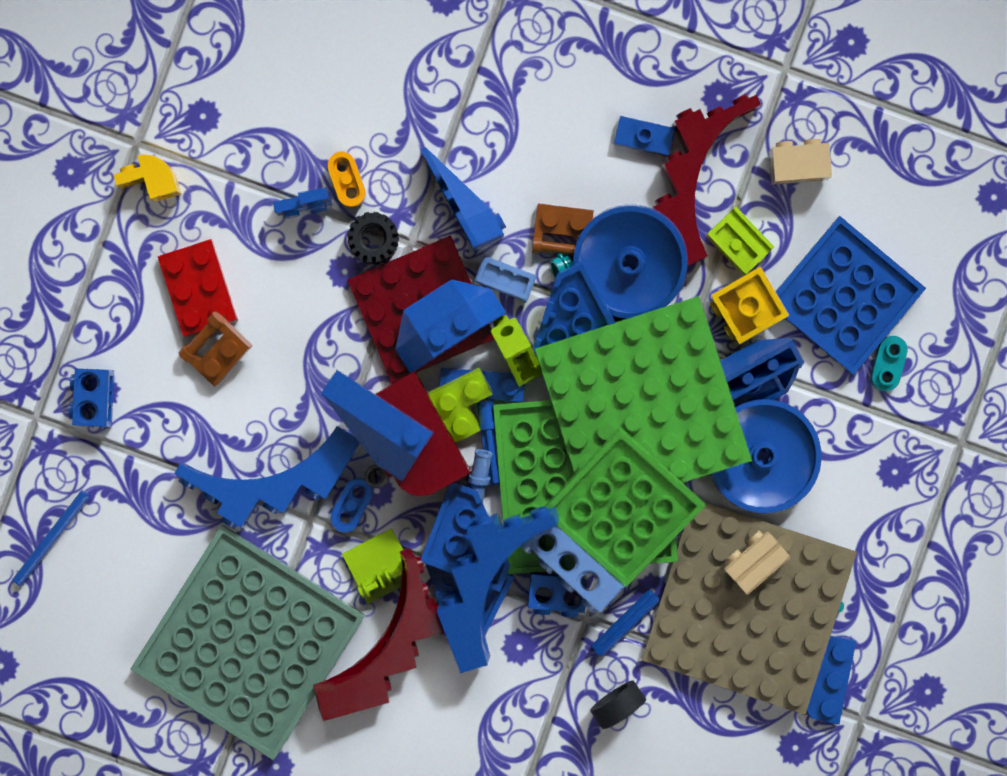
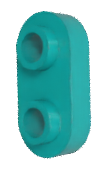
(886, 362)

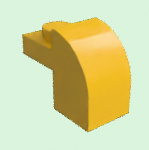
(156, 174)

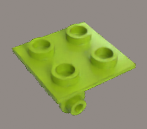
(376, 565)

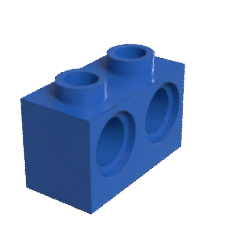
(100, 397)
(556, 601)

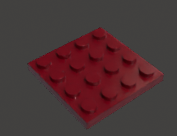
(399, 284)

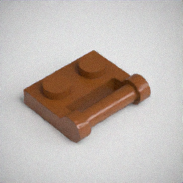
(559, 221)
(222, 355)

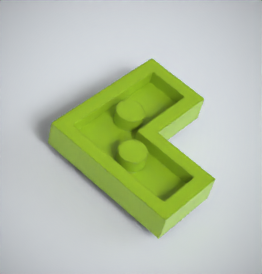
(454, 399)

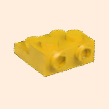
(748, 306)

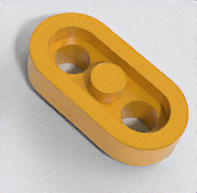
(346, 180)

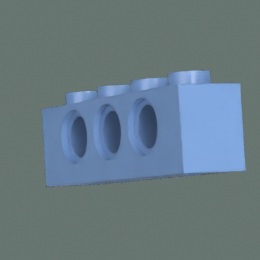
(607, 585)

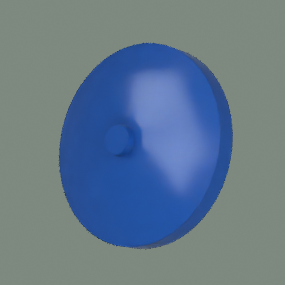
(633, 258)
(783, 457)

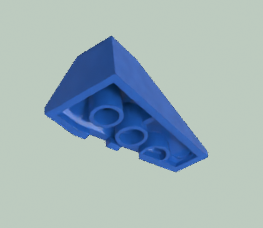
(472, 214)
(381, 429)

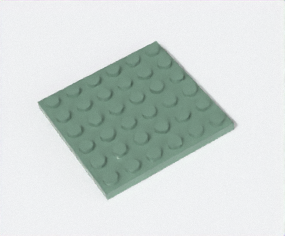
(247, 642)

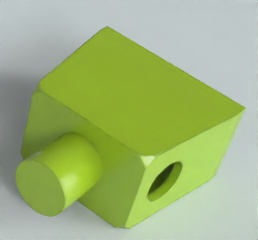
(512, 343)

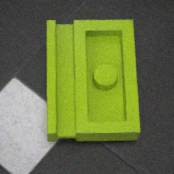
(739, 241)

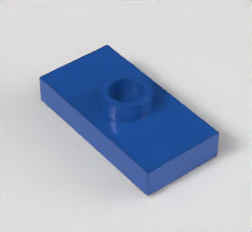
(644, 136)

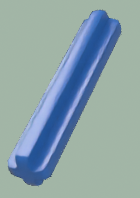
(625, 623)

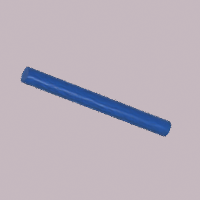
(51, 537)

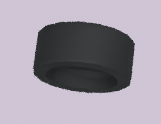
(618, 705)

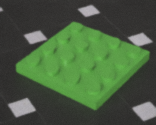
(624, 507)

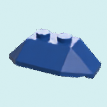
(444, 321)
(762, 370)

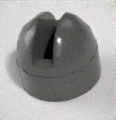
(372, 479)

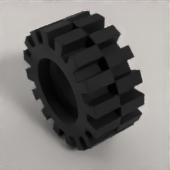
(367, 221)

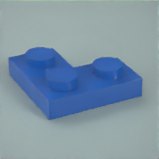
(312, 200)

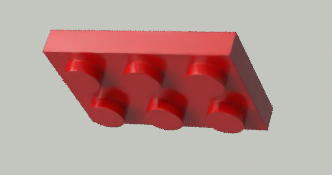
(196, 286)

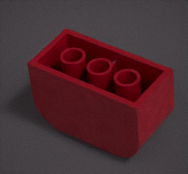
(440, 459)

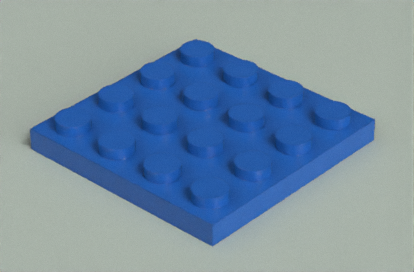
(847, 295)

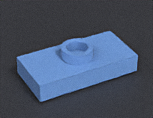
(505, 278)

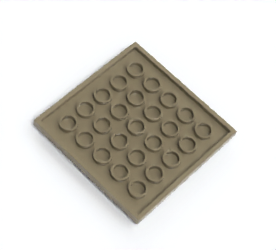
(753, 642)

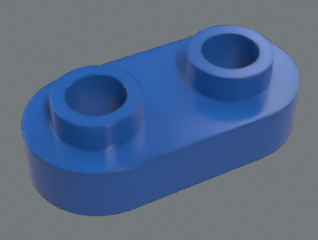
(349, 503)

